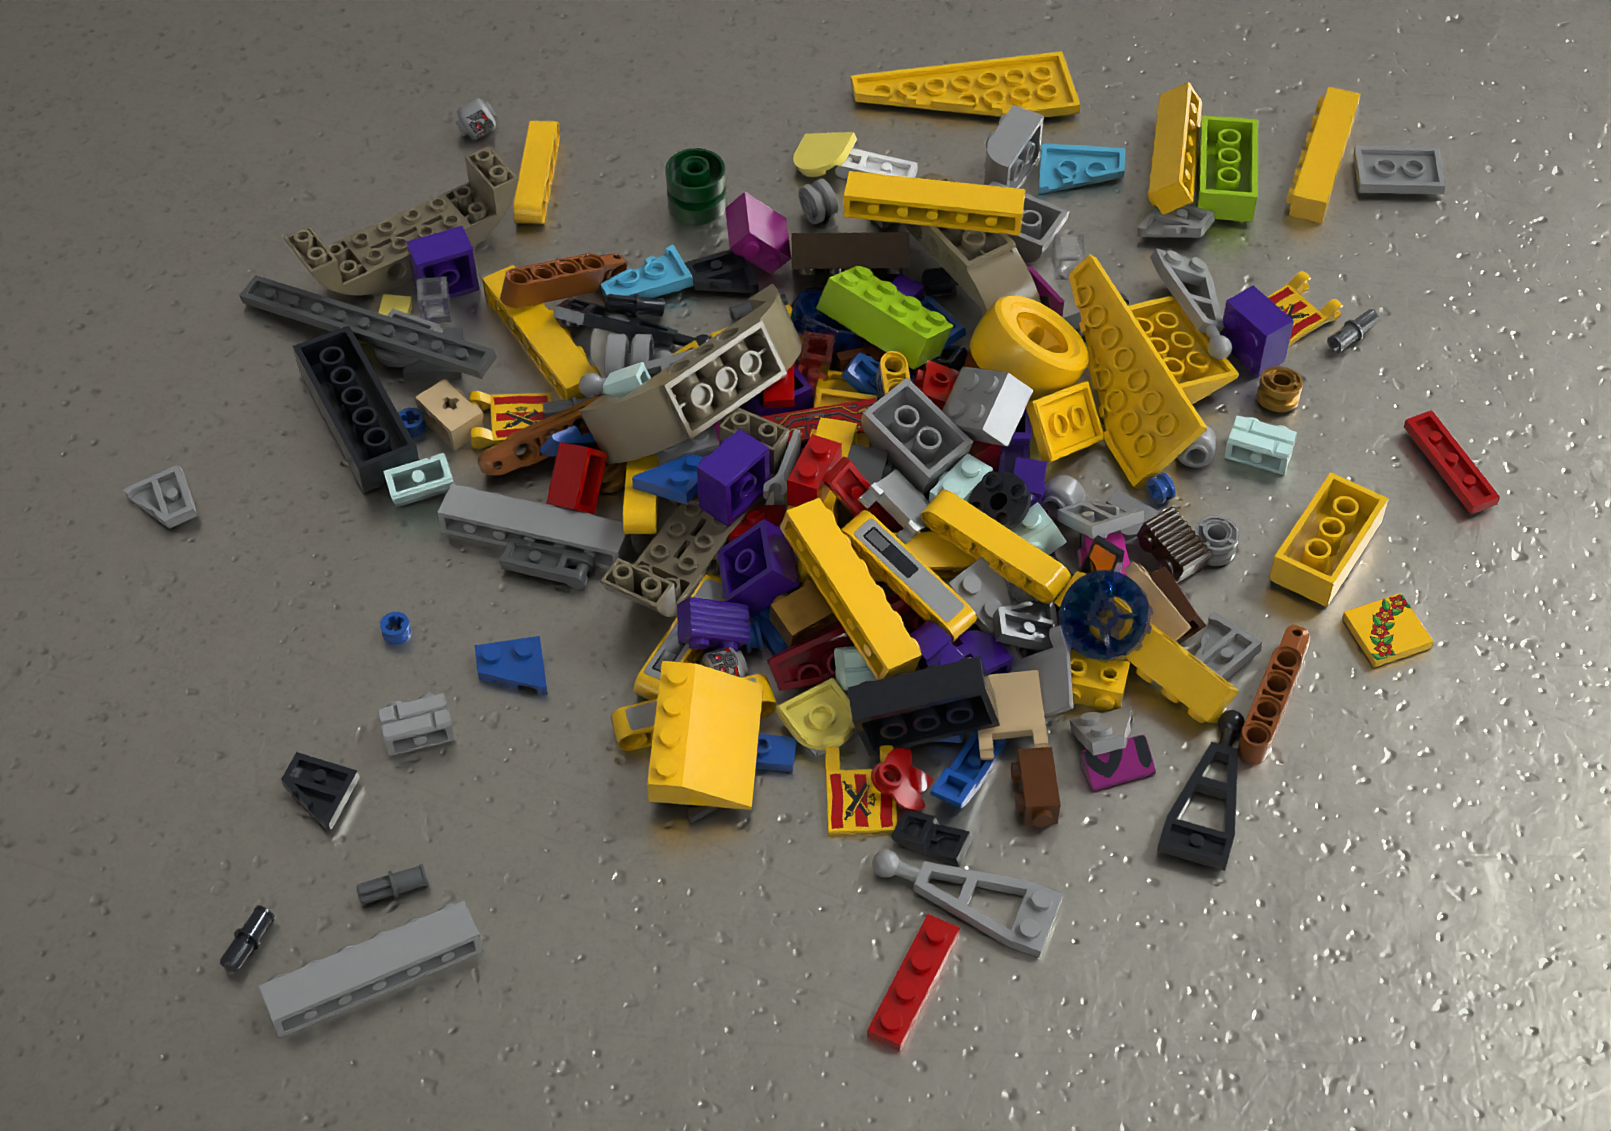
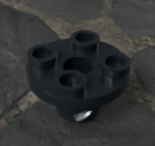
(1002, 498)

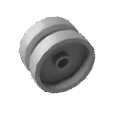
(619, 355)

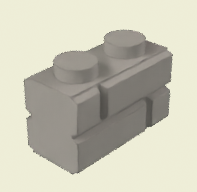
(416, 723)

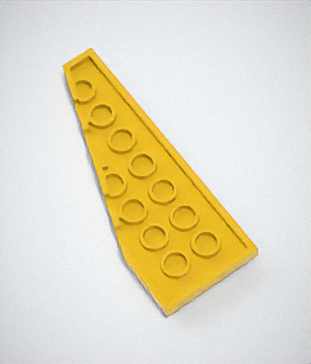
(977, 87)
(1139, 398)

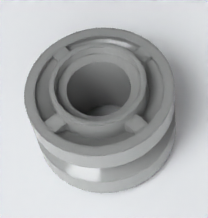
(818, 201)
(1220, 536)

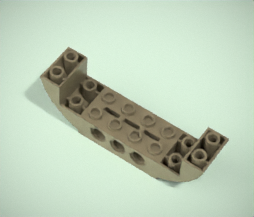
(378, 255)
(978, 261)
(698, 386)
(691, 537)

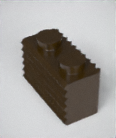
(1173, 544)

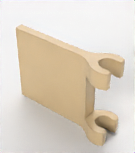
(1164, 615)
(1018, 709)

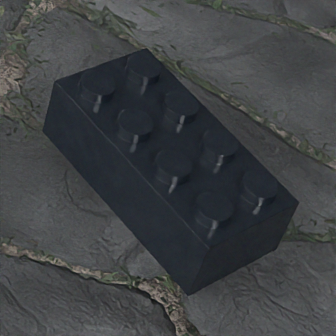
(924, 705)

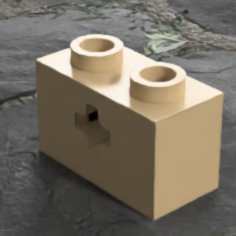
(449, 413)

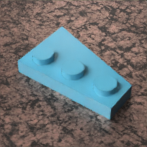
(1077, 166)
(653, 279)

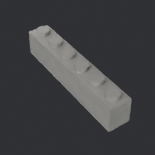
(499, 517)
(371, 968)

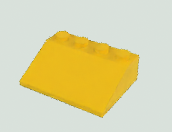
(1183, 348)
(704, 737)

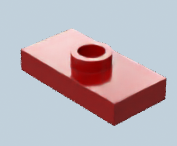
(781, 392)
(771, 513)

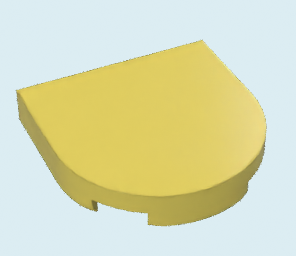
(822, 151)
(819, 716)

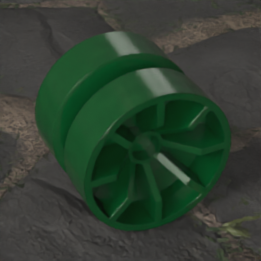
(696, 186)

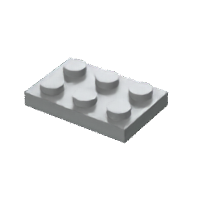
(1399, 169)

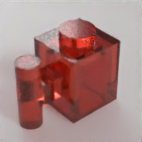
(815, 357)

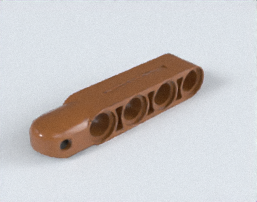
(559, 278)
(505, 452)
(1279, 677)

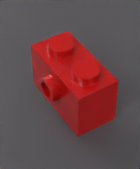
(936, 382)
(813, 464)
(577, 477)

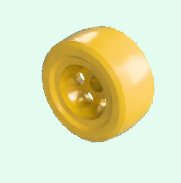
(1030, 345)

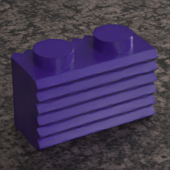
(712, 624)

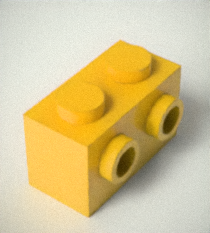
(1097, 682)

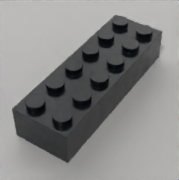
(355, 406)

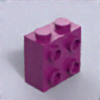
(758, 233)

